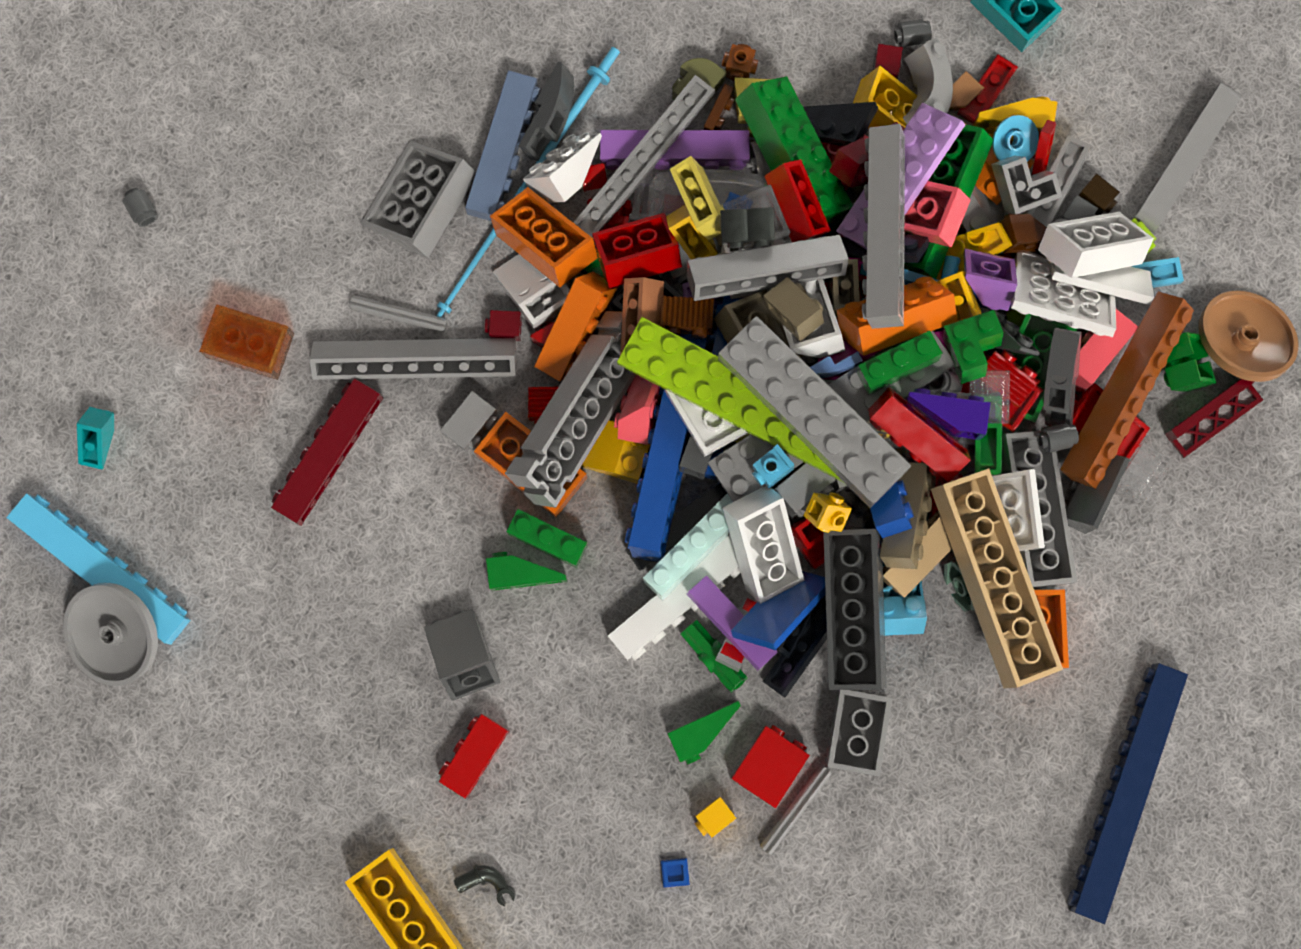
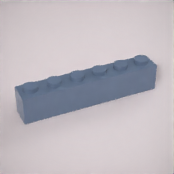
(501, 146)

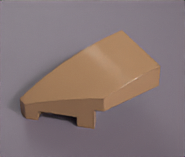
(964, 91)

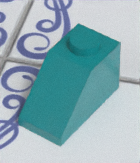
(94, 437)

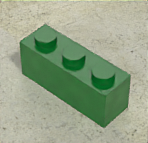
(899, 362)
(547, 538)

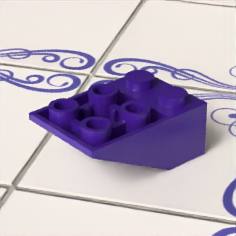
(955, 415)

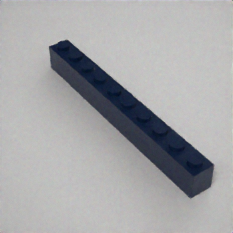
(1127, 793)

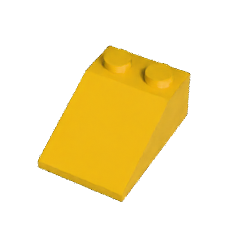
(890, 95)
(1037, 109)
(616, 456)

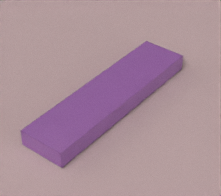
(725, 617)

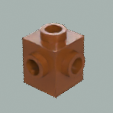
(740, 62)

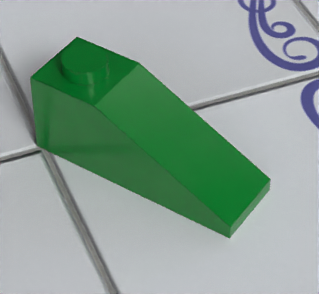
(514, 572)
(697, 736)

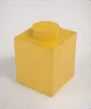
(714, 817)

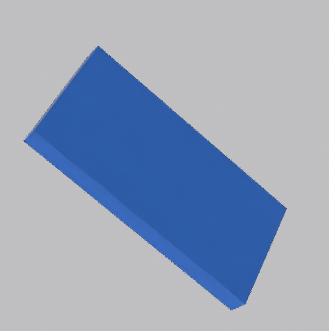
(776, 618)

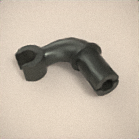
(481, 875)

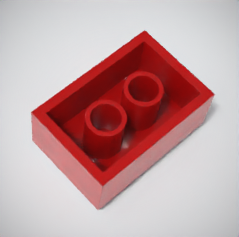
(637, 249)

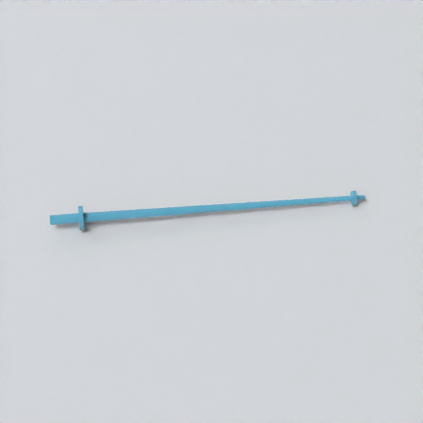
(598, 75)

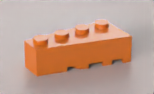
(575, 324)

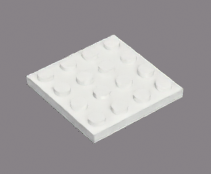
(1060, 301)

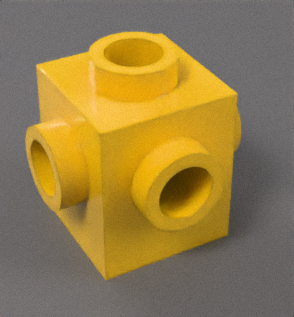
(827, 512)

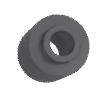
(912, 32)
(139, 207)
(1057, 437)

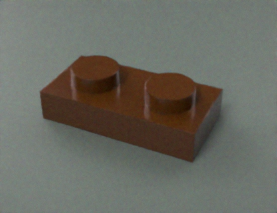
(724, 102)

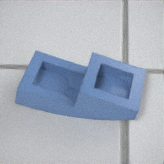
(827, 368)

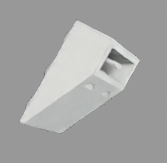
(564, 168)
(531, 291)

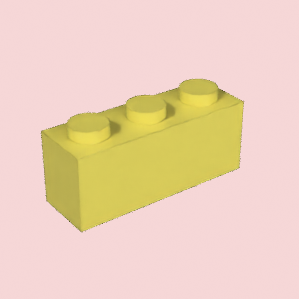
(698, 197)

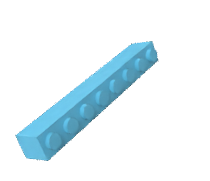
(92, 562)

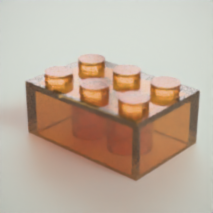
(247, 342)

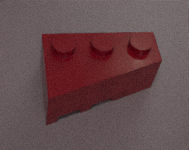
(850, 163)

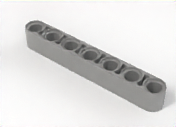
(1187, 157)

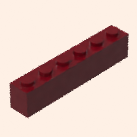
(327, 451)

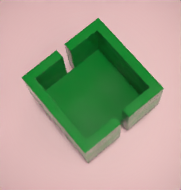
(1182, 368)

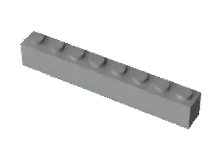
(884, 227)
(413, 358)

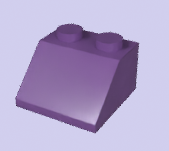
(991, 278)

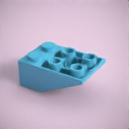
(905, 614)

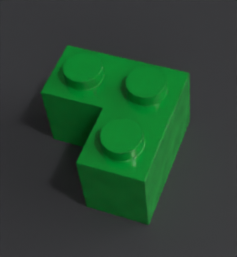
(968, 340)

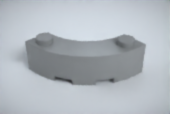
(931, 77)

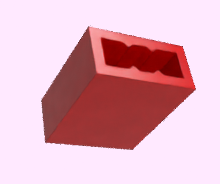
(771, 765)

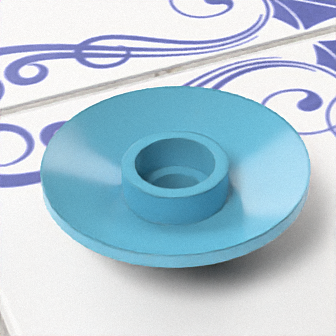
(1024, 134)

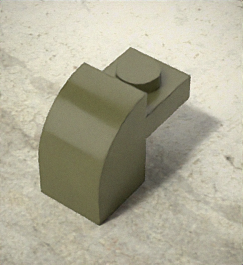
(704, 69)

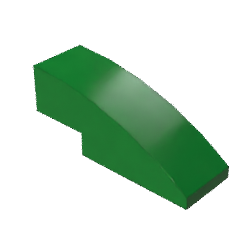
(989, 450)

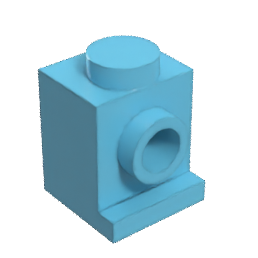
(783, 467)

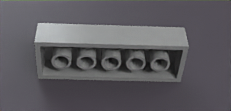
(1055, 562)

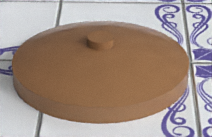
(1248, 336)

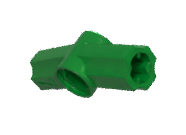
(707, 651)

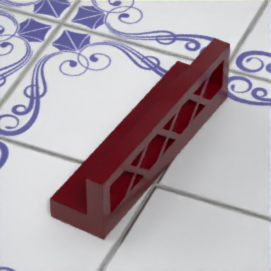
(1213, 406)

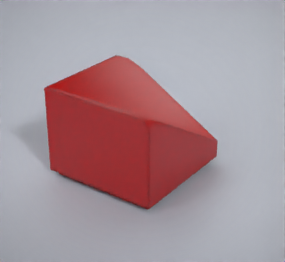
(595, 177)
(541, 336)

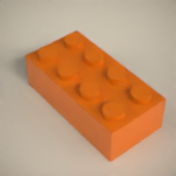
(544, 237)
(925, 308)
(505, 443)

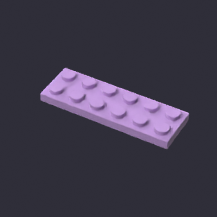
(926, 143)

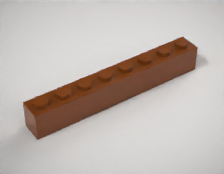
(1127, 389)

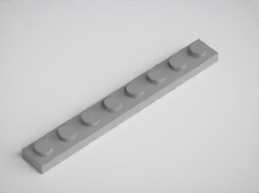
(645, 156)

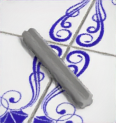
(398, 314)
(795, 809)

